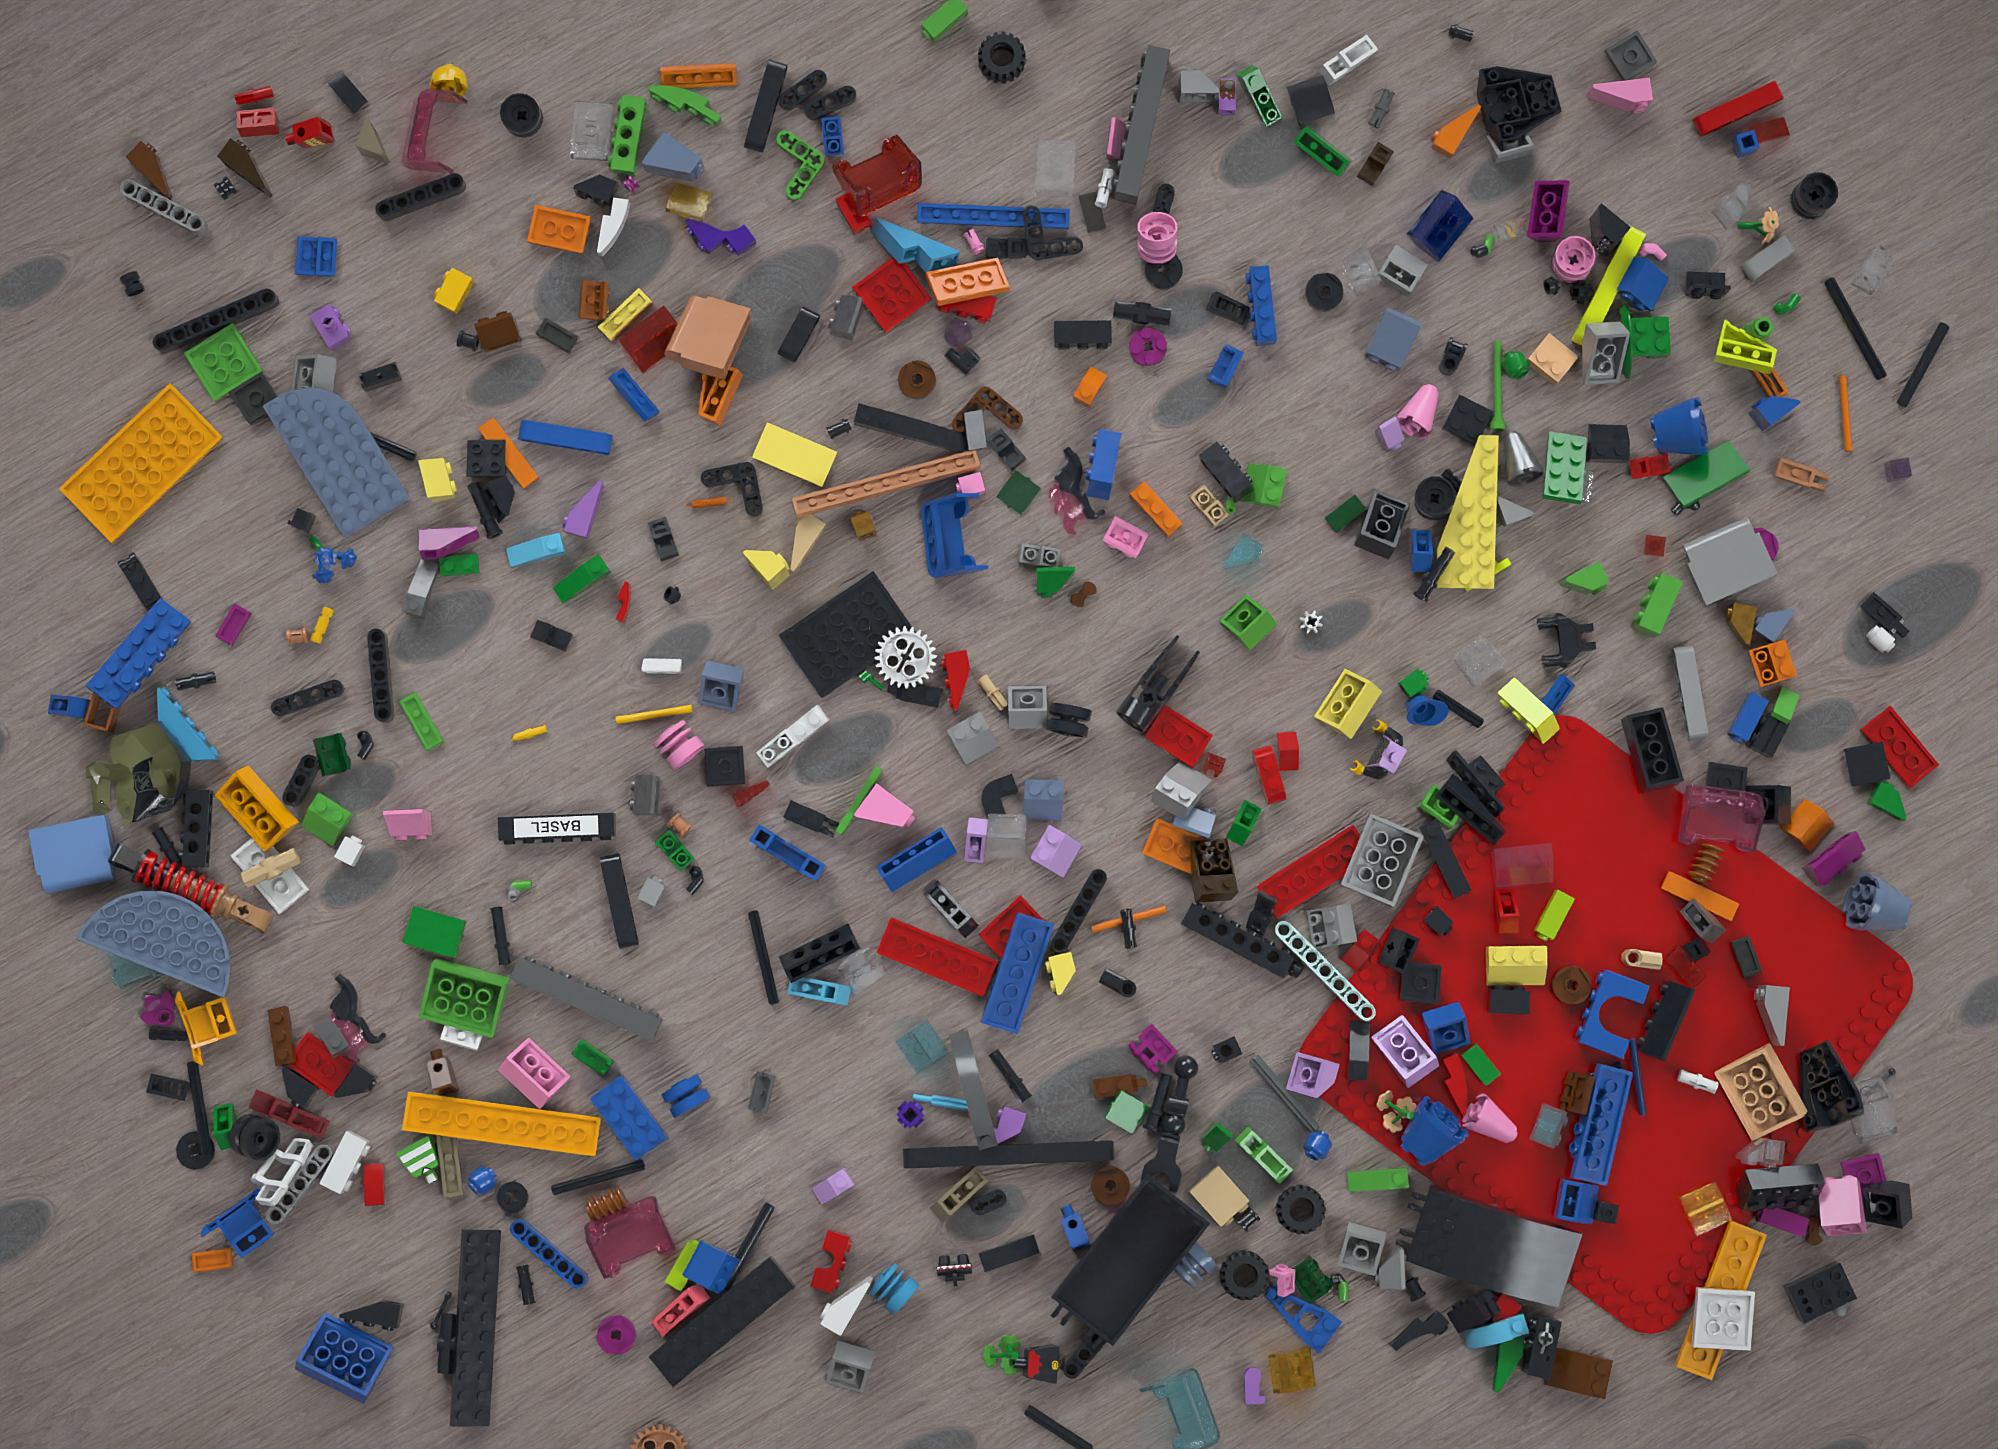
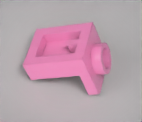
(1285, 1280)

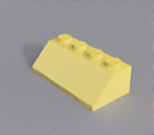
(769, 566)

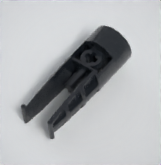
(1136, 711)

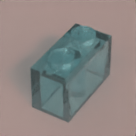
(1548, 1126)

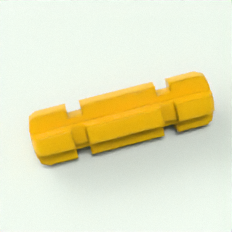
(321, 625)

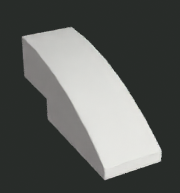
(1347, 60)
(612, 225)

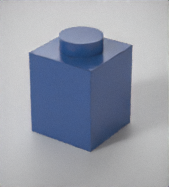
(1745, 144)

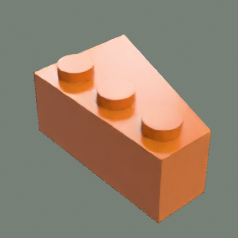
(718, 395)

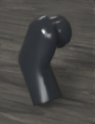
(1677, 508)
(366, 742)
(697, 879)

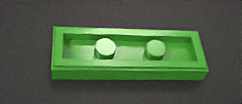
(421, 721)

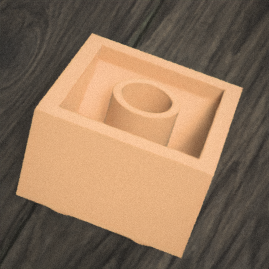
(1552, 359)

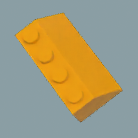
(256, 808)

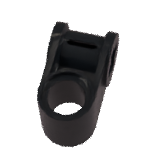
(1453, 353)

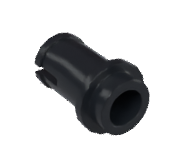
(1459, 32)
(839, 428)

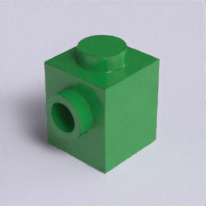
(1414, 683)

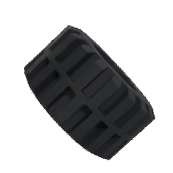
(997, 42)
(1314, 1219)
(1260, 1282)

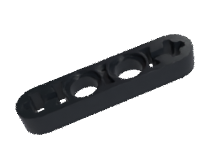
(306, 694)

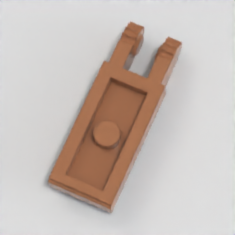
(1799, 474)

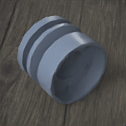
(1194, 1262)

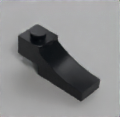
(1434, 1324)

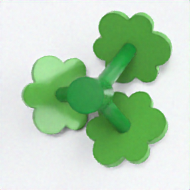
(1008, 1348)

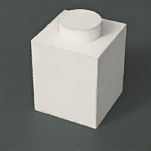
(350, 850)

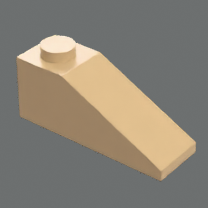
(806, 535)

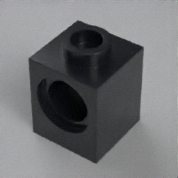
(1438, 921)
(1232, 1043)
(1606, 1212)

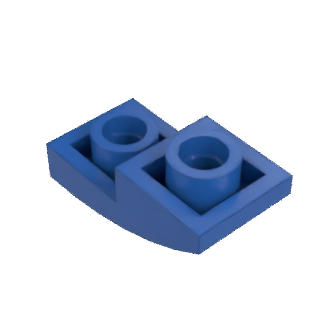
(832, 136)

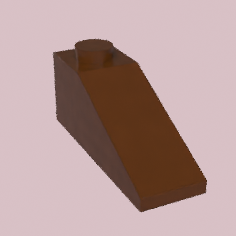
(149, 164)

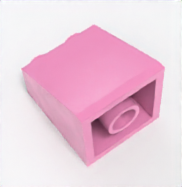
(884, 809)
(1842, 1207)

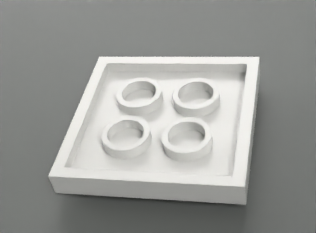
(1723, 1319)

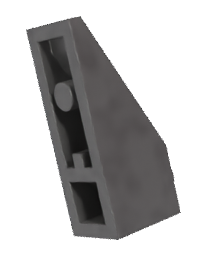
(421, 588)

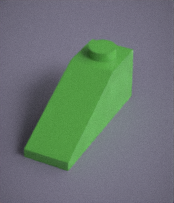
(1378, 1179)

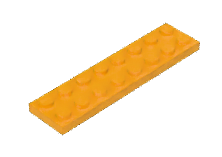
(1730, 1271)

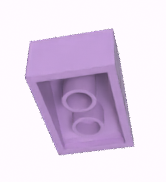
(1405, 1051)

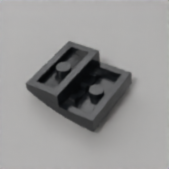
(1310, 99)

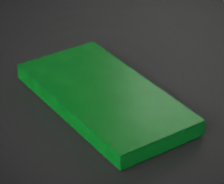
(1706, 474)

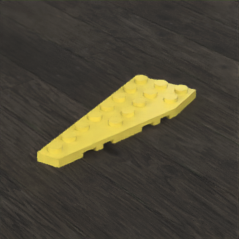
(1473, 522)

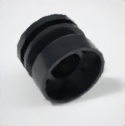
(513, 107)
(1823, 192)
(1435, 487)

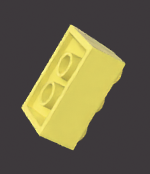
(1348, 703)
(1516, 965)

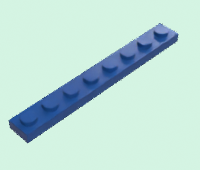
(989, 216)

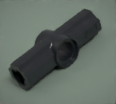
(1142, 313)
(446, 1343)

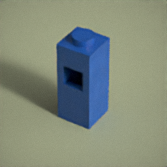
(1747, 717)

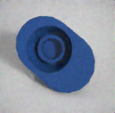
(1426, 711)

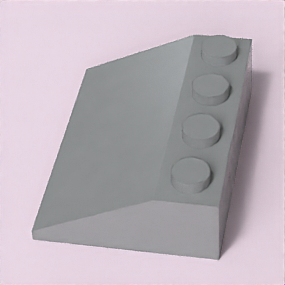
(1382, 860)

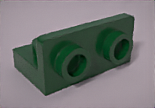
(332, 754)
(1311, 1280)

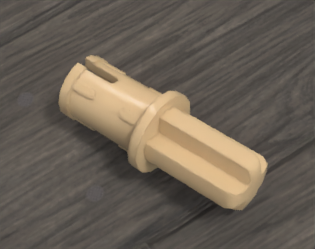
(992, 692)

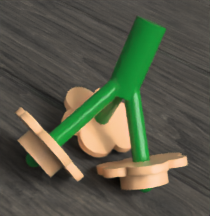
(1768, 223)
(1404, 1109)

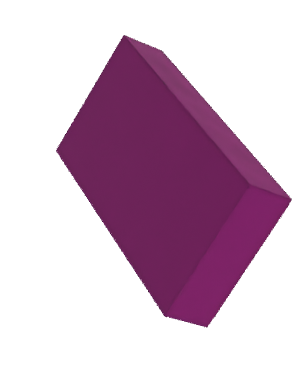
(233, 624)

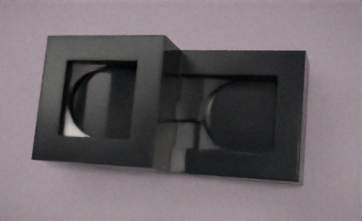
(347, 92)
(1006, 248)
(1006, 449)
(663, 539)
(1262, 913)

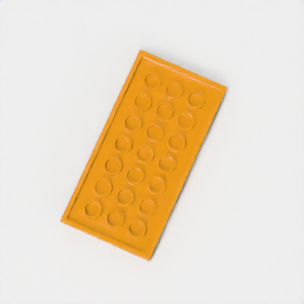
(141, 463)

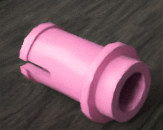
(974, 242)

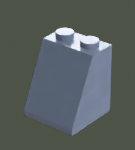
(673, 160)
(1392, 340)

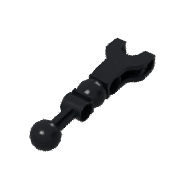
(1172, 1126)

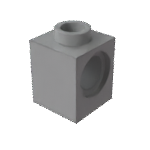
(652, 891)

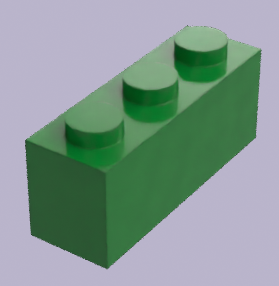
(1322, 151)

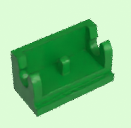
(592, 1057)

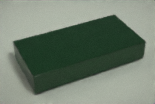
(1345, 513)

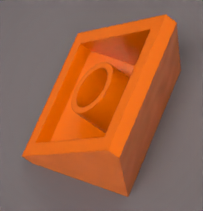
(1808, 825)

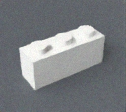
(345, 1162)

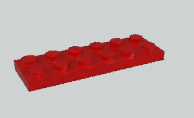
(1311, 871)
(937, 956)

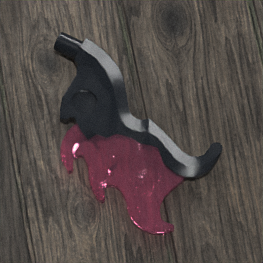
(1069, 496)
(349, 1023)

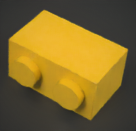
(453, 291)

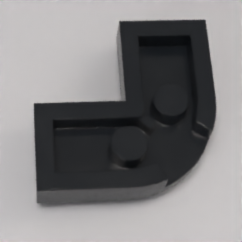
(996, 790)

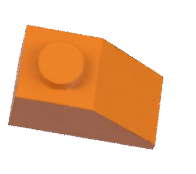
(1089, 387)

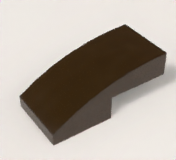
(1375, 163)

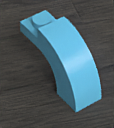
(1495, 1332)

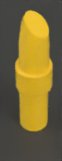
(530, 733)

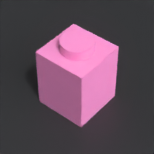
(971, 484)

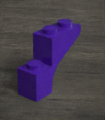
(711, 238)

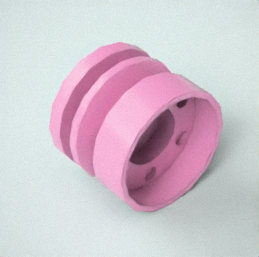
(1157, 237)
(1575, 249)
(678, 745)

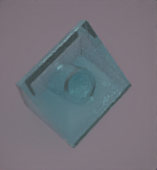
(922, 1046)

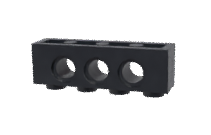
(203, 837)
(819, 953)

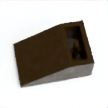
(1212, 871)

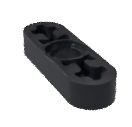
(817, 86)
(845, 102)

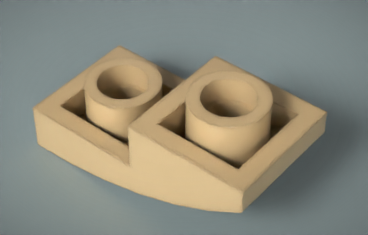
(1208, 505)

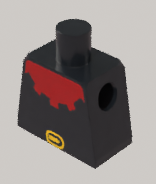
(1039, 1363)

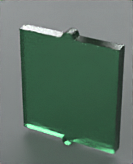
(1018, 492)

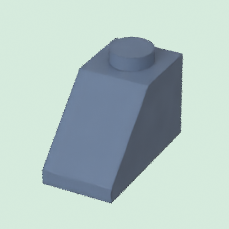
(1771, 624)

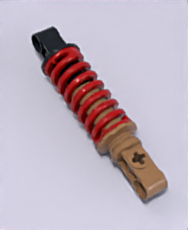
(210, 898)

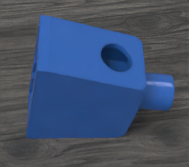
(1077, 1237)

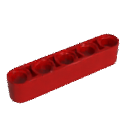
(1738, 108)

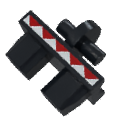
(956, 1270)

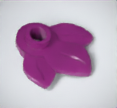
(157, 1007)

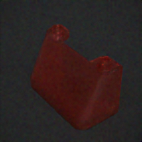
(880, 178)

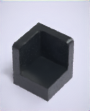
(302, 520)

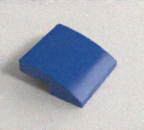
(316, 256)

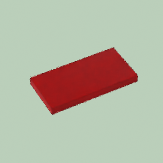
(1902, 748)

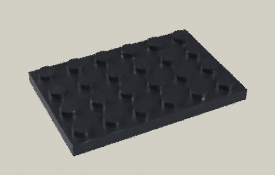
(843, 634)

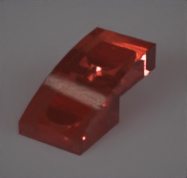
(1770, 130)

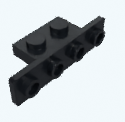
(1480, 779)

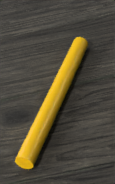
(654, 714)

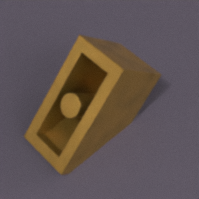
(863, 525)
(1741, 621)

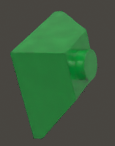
(1052, 579)

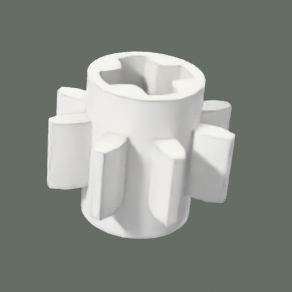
(1309, 627)

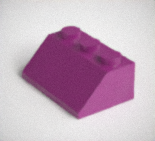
(1548, 210)
(1835, 858)

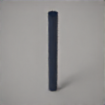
(1637, 1076)

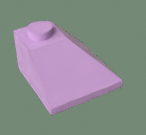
(1311, 1075)

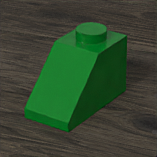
(1887, 801)
(1243, 823)
(223, 1119)

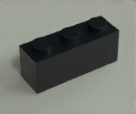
(1082, 334)
(1226, 471)

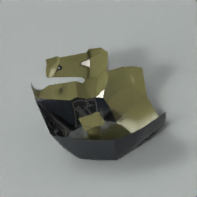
(148, 771)

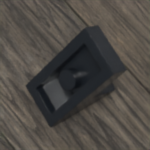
(551, 635)

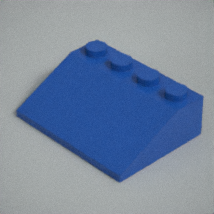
(343, 1358)

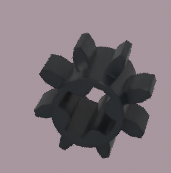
(1581, 292)

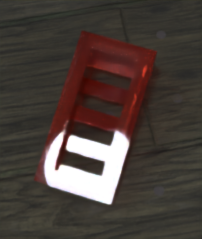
(745, 795)

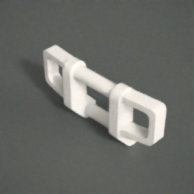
(287, 1158)

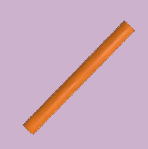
(1845, 413)
(1136, 917)

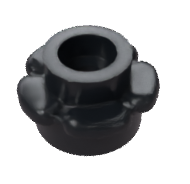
(1551, 285)
(672, 595)
(1296, 968)

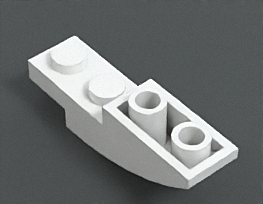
(792, 736)

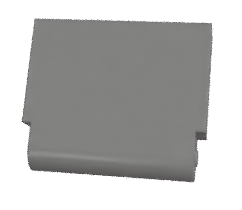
(1728, 561)

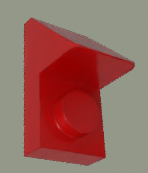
(1360, 950)

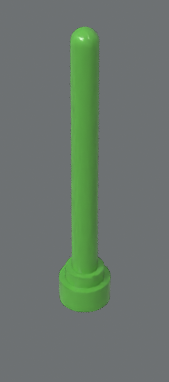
(1497, 422)

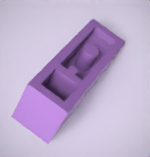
(582, 515)

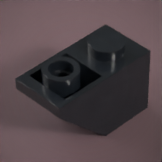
(598, 188)

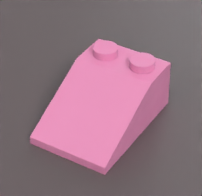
(1625, 95)
(408, 823)

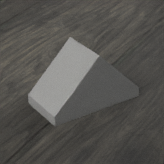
(1511, 513)

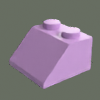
(1056, 851)

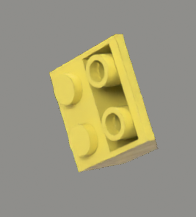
(1062, 970)

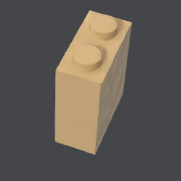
(1219, 1196)

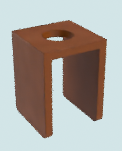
(91, 713)

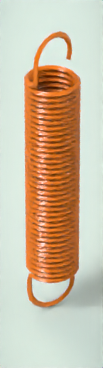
(709, 502)

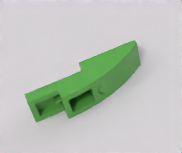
(679, 99)

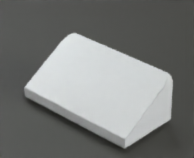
(662, 666)

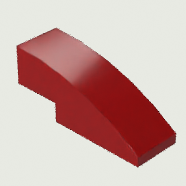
(1456, 1082)

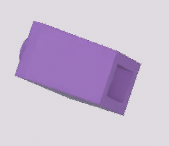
(1009, 1123)

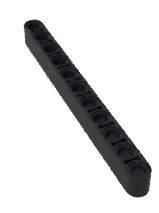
(1008, 1154)

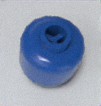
(1317, 1145)
(482, 1180)

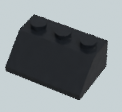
(1606, 230)

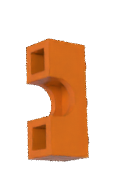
(1157, 510)

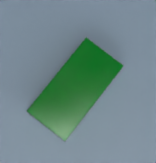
(1480, 1064)

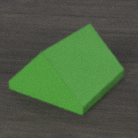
(1436, 809)

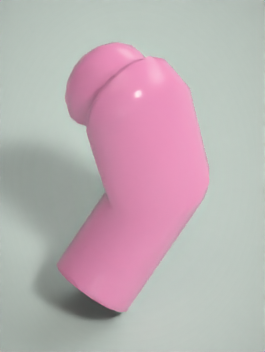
(1651, 248)

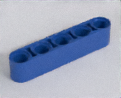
(565, 437)
(558, 1256)

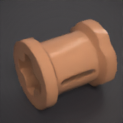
(297, 636)
(679, 825)

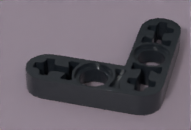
(1040, 242)
(738, 477)

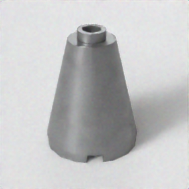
(1520, 460)

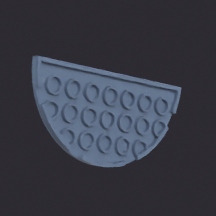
(163, 935)

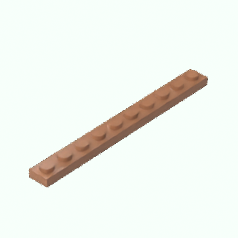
(886, 483)

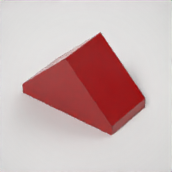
(1288, 751)

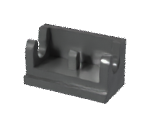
(762, 1092)

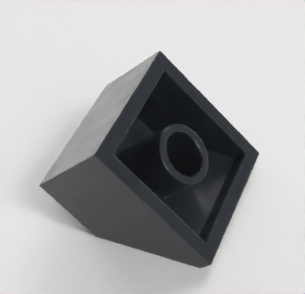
(1608, 443)
(1776, 803)
(1888, 1203)

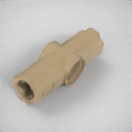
(270, 868)

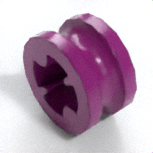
(630, 184)

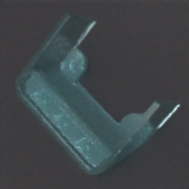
(1189, 1409)

